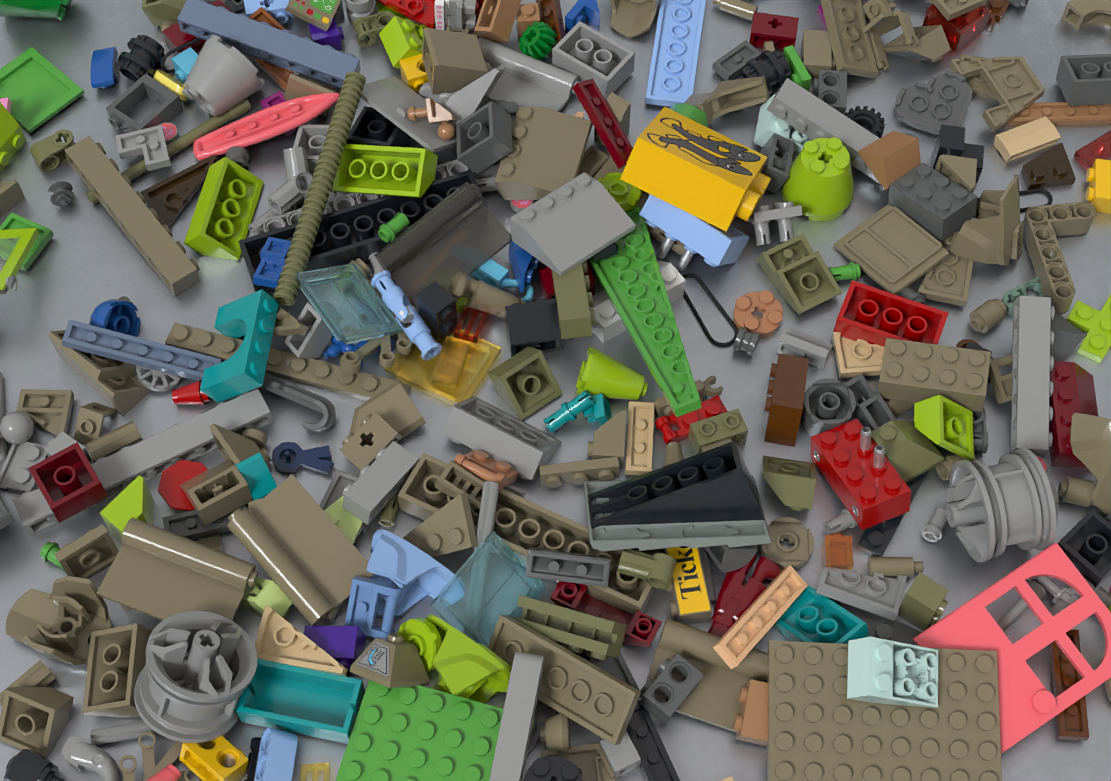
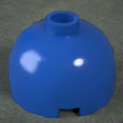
(116, 316)

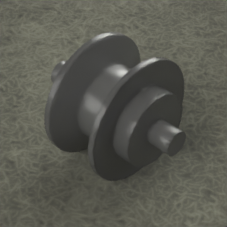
(61, 193)

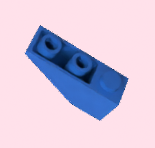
(522, 265)

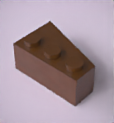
(786, 399)

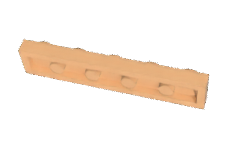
(760, 617)

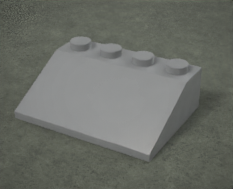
(570, 224)

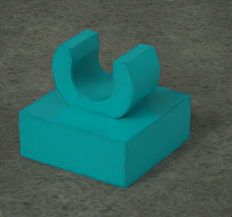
(598, 412)

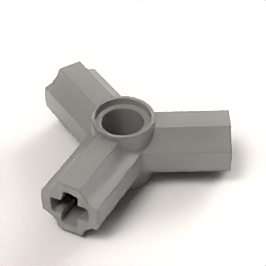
(289, 192)

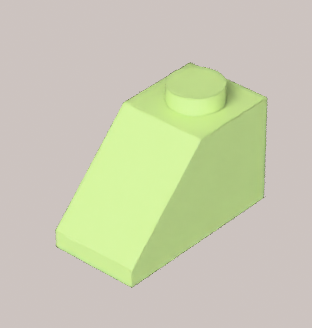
(266, 594)

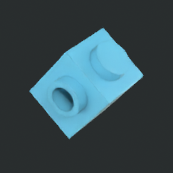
(183, 63)

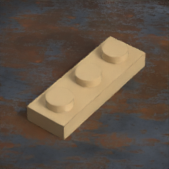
(639, 438)

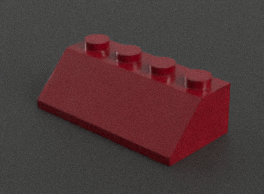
(1071, 394)

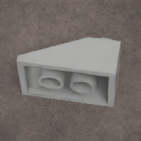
(472, 96)

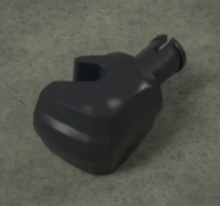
(31, 767)

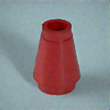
(190, 395)

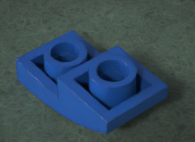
(103, 68)

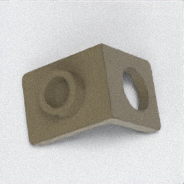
(91, 421)

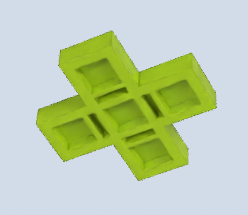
(1096, 326)

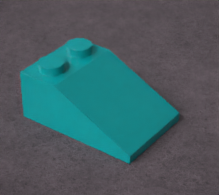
(819, 621)

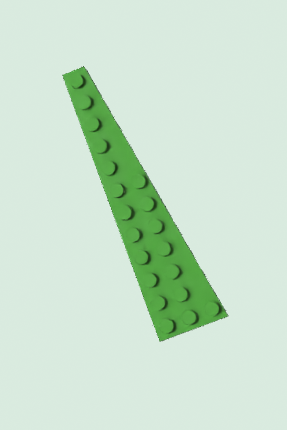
(641, 300)

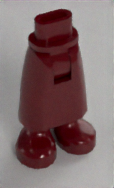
(738, 594)

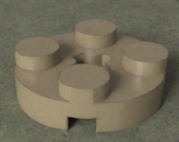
(795, 533)

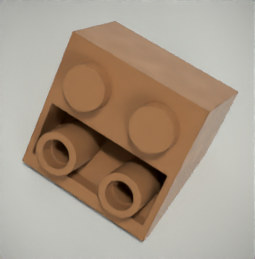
(496, 19)

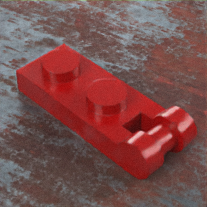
(709, 409)

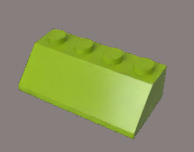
(385, 170)
(224, 210)

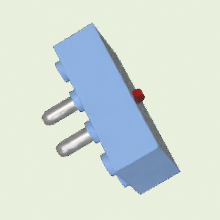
(698, 236)

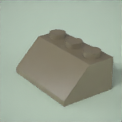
(112, 670)

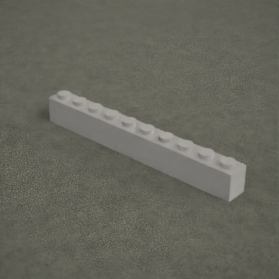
(155, 454)

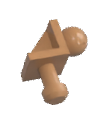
(436, 115)

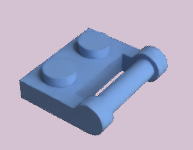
(364, 605)

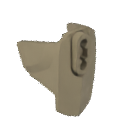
(633, 16)
(996, 232)
(1092, 446)
(60, 621)

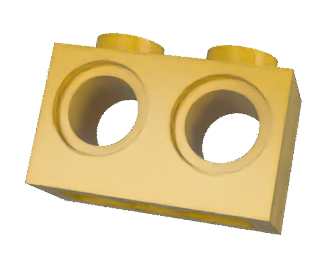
(210, 757)

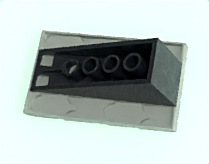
(686, 504)

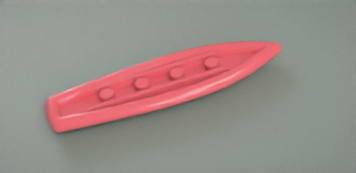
(263, 124)

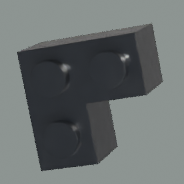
(951, 142)

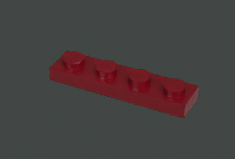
(604, 121)

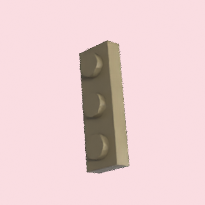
(578, 472)

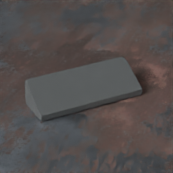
(568, 567)

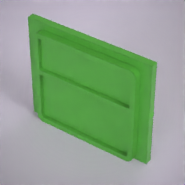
(36, 89)

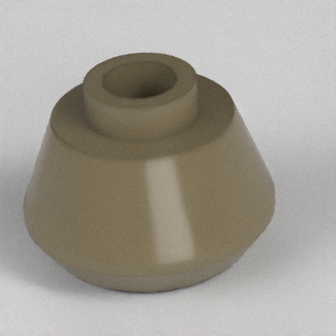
(556, 733)

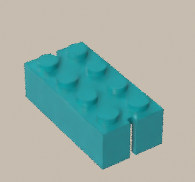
(301, 701)

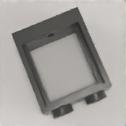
(169, 106)

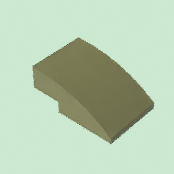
(799, 274)

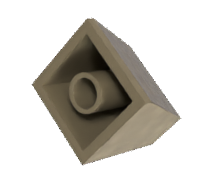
(452, 59)

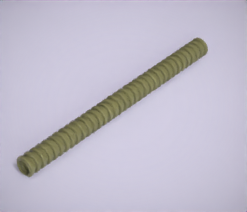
(319, 188)

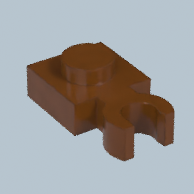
(998, 10)

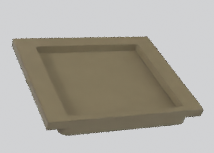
(892, 249)

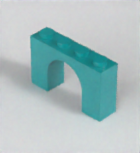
(246, 368)

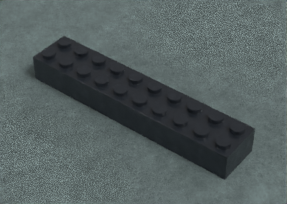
(354, 230)

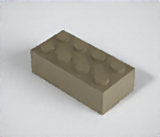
(925, 370)

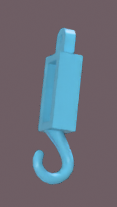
(498, 276)

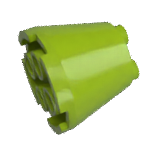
(821, 179)

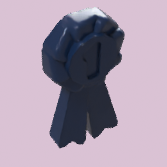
(290, 456)

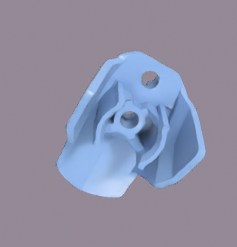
(407, 566)

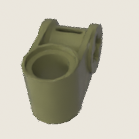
(373, 26)
(51, 151)

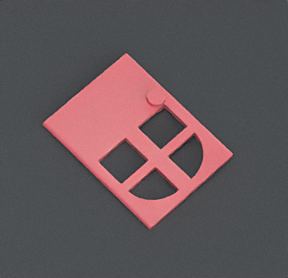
(1022, 696)

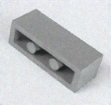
(379, 482)

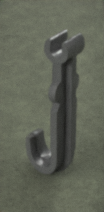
(304, 398)

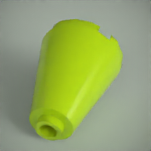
(609, 377)

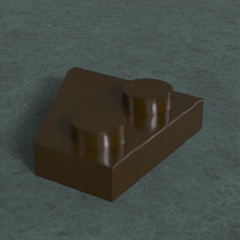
(1049, 169)

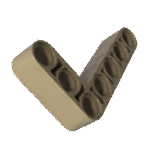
(1040, 233)

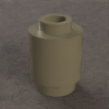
(988, 315)
(1076, 491)

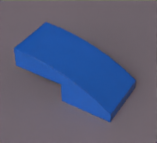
(272, 262)

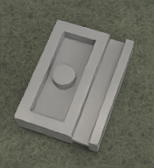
(15, 472)

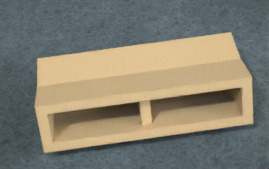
(1026, 139)

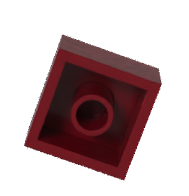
(68, 482)

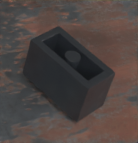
(437, 310)

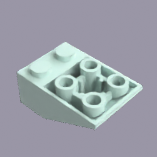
(769, 124)
(892, 673)

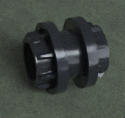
(142, 58)
(772, 66)

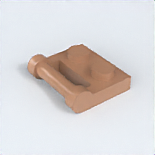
(482, 466)

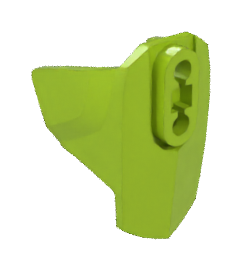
(467, 666)

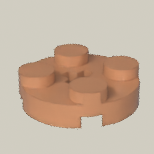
(761, 302)

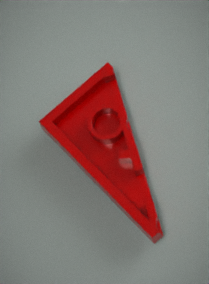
(417, 10)

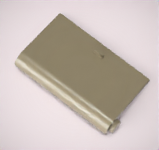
(300, 549)
(174, 575)
(717, 692)

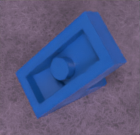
(584, 12)

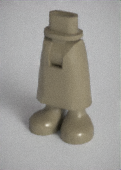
(481, 295)

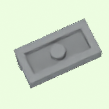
(805, 346)

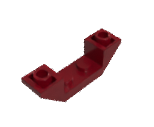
(639, 630)

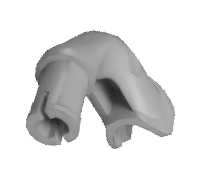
(84, 754)

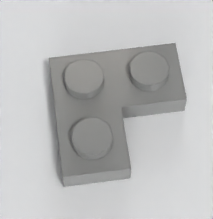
(149, 142)

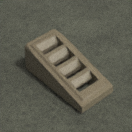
(461, 474)

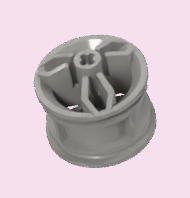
(1002, 505)
(194, 676)

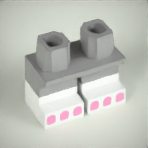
(455, 14)

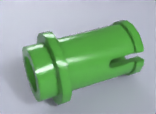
(393, 227)
(846, 272)
(48, 551)

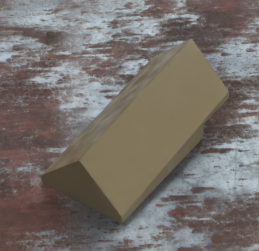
(109, 377)

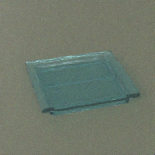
(347, 303)
(485, 590)

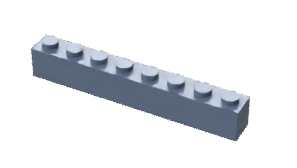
(267, 43)

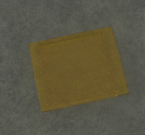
(418, 372)

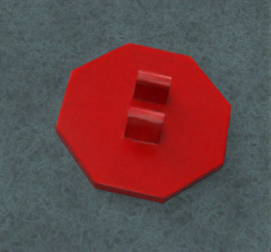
(171, 480)

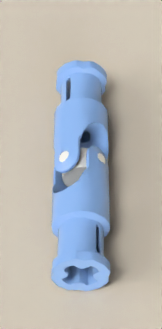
(398, 302)

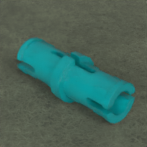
(569, 411)

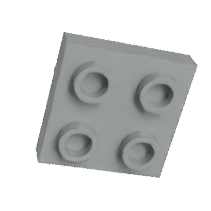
(781, 212)

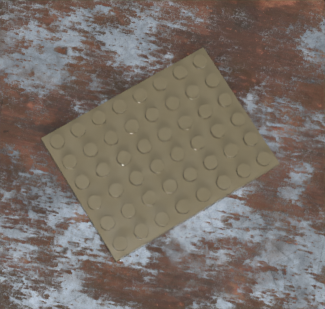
(834, 738)

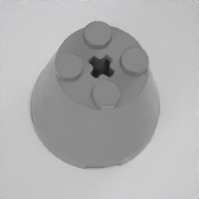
(220, 78)

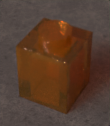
(837, 551)

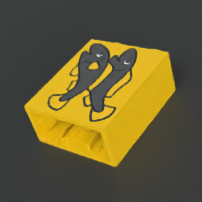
(697, 170)

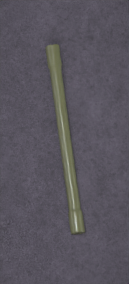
(185, 140)

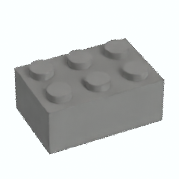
(594, 57)

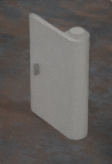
(528, 79)
(393, 99)

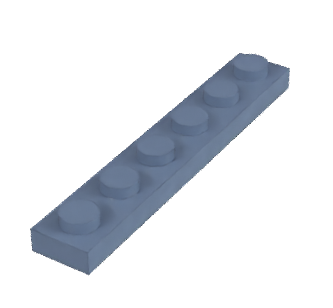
(136, 350)

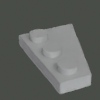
(870, 593)

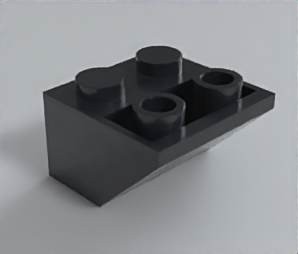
(533, 326)

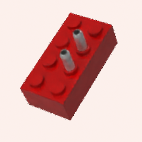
(860, 474)

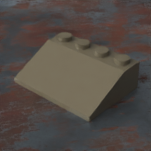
(544, 153)

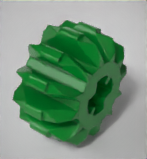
(537, 40)

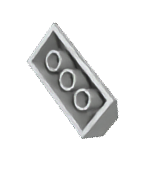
(500, 436)

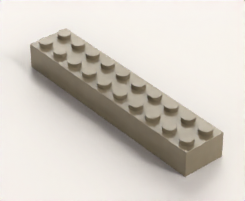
(524, 526)

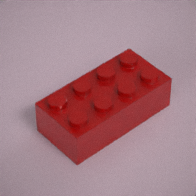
(879, 315)

